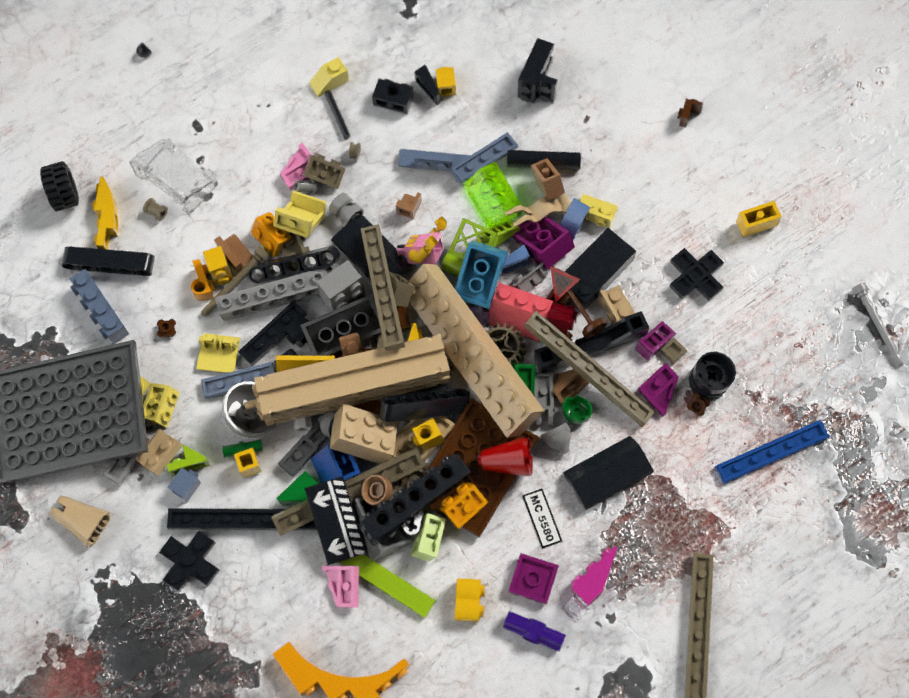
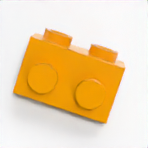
(269, 236)

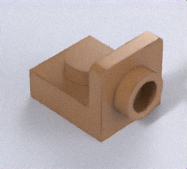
(350, 344)

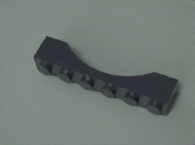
(617, 334)

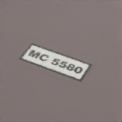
(542, 518)

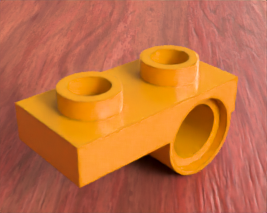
(202, 281)

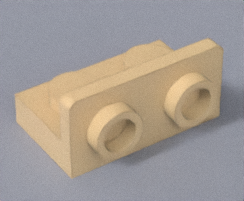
(615, 304)
(161, 451)

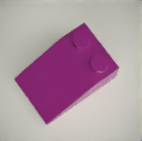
(544, 241)

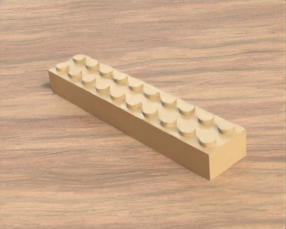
(473, 351)

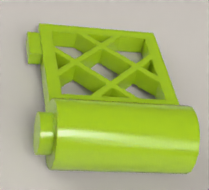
(453, 260)

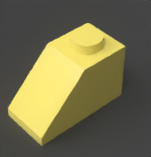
(329, 77)

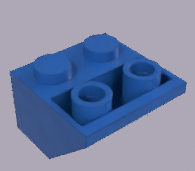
(333, 464)

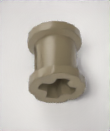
(155, 209)

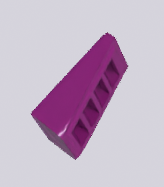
(646, 349)

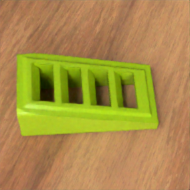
(502, 230)

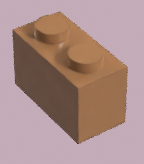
(548, 179)

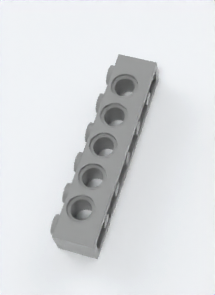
(269, 295)

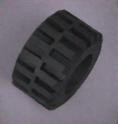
(59, 186)

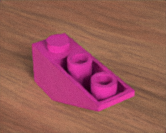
(592, 583)

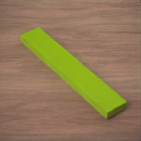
(391, 584)

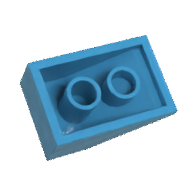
(480, 273)

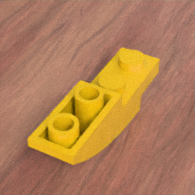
(107, 214)

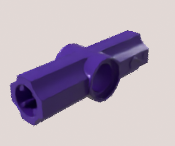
(534, 631)

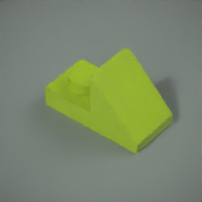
(193, 461)

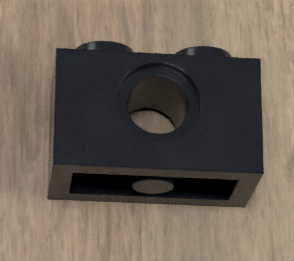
(399, 102)

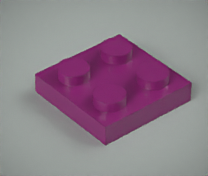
(533, 578)

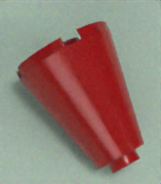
(509, 458)

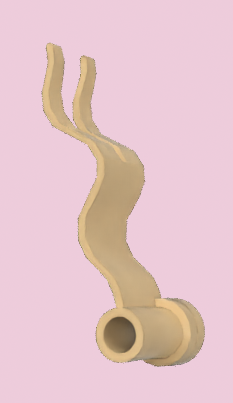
(541, 209)

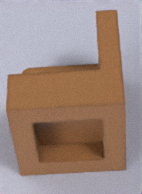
(408, 205)

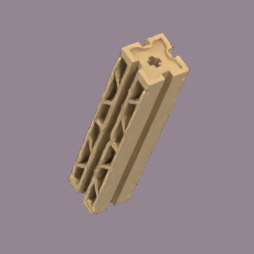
(350, 380)

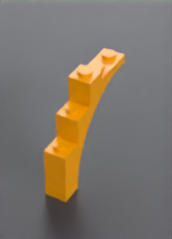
(307, 677)

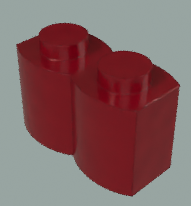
(562, 317)

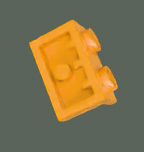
(463, 504)

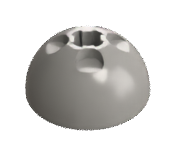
(239, 420)

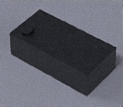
(600, 266)

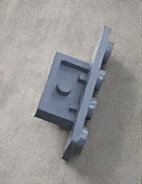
(429, 160)

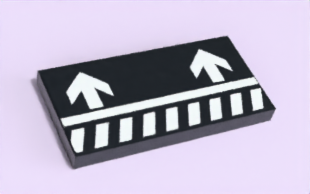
(335, 520)

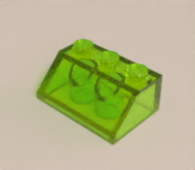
(492, 195)

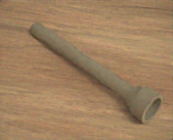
(259, 256)

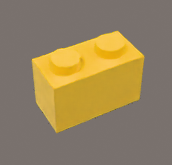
(758, 218)
(218, 266)

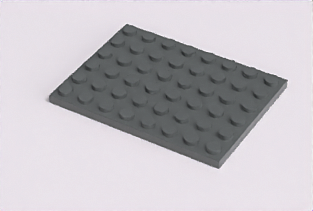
(71, 412)

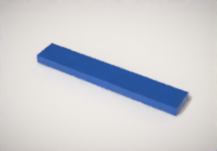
(772, 452)

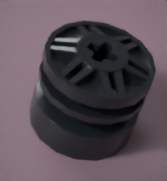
(714, 366)

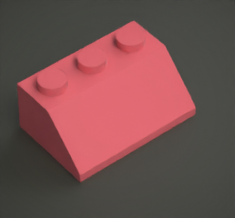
(515, 308)

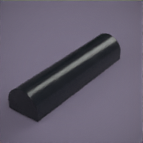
(559, 160)

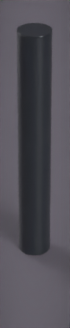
(336, 112)

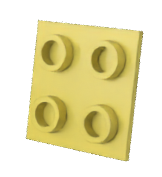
(218, 353)

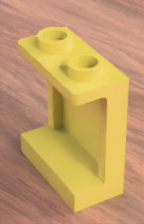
(300, 214)

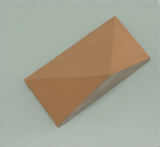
(568, 384)

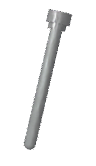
(861, 291)

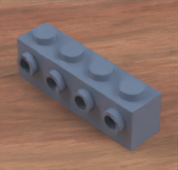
(101, 310)

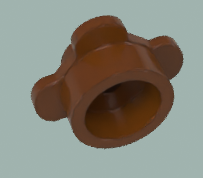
(170, 332)
(699, 410)

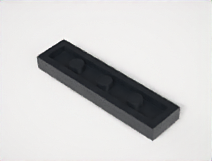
(270, 334)

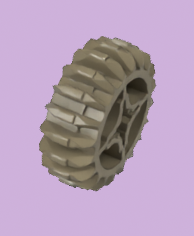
(508, 334)

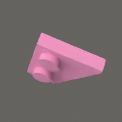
(296, 167)
(343, 584)

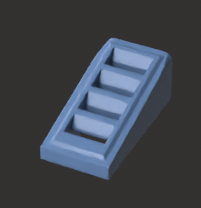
(516, 260)

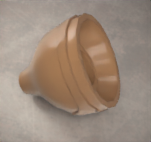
(376, 489)

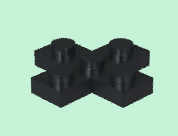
(696, 274)
(189, 561)

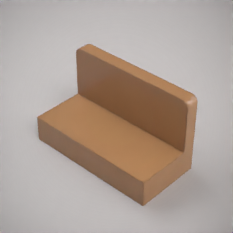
(234, 251)

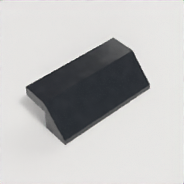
(350, 242)
(608, 472)

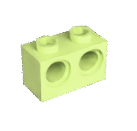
(428, 538)

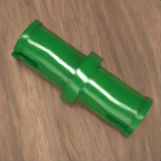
(230, 450)

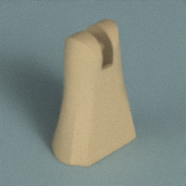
(81, 519)

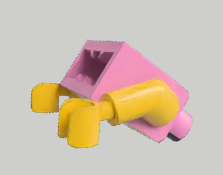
(424, 247)

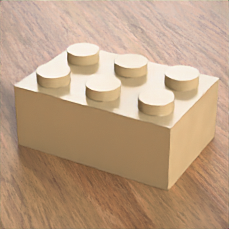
(363, 434)

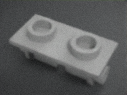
(534, 273)

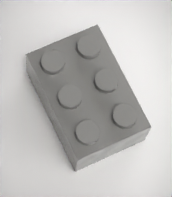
(341, 287)

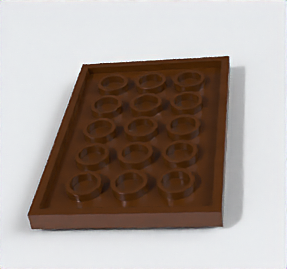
(469, 436)

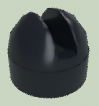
(143, 51)

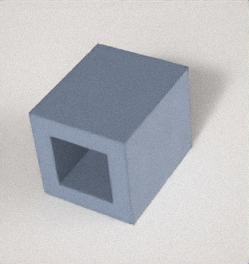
(185, 484)

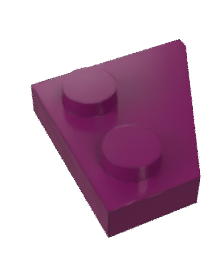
(659, 388)

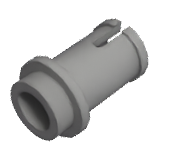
(306, 186)

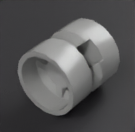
(343, 207)

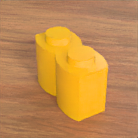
(468, 600)

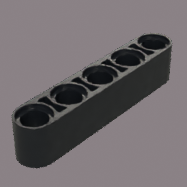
(108, 261)
(302, 261)
(423, 405)

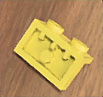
(601, 212)
(160, 403)

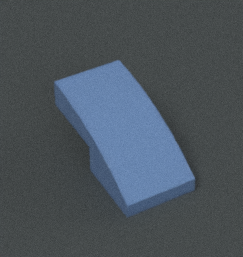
(574, 217)

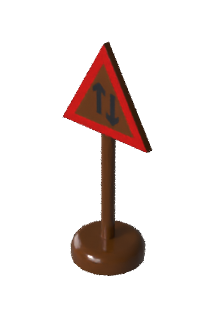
(562, 284)

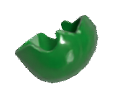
(576, 410)

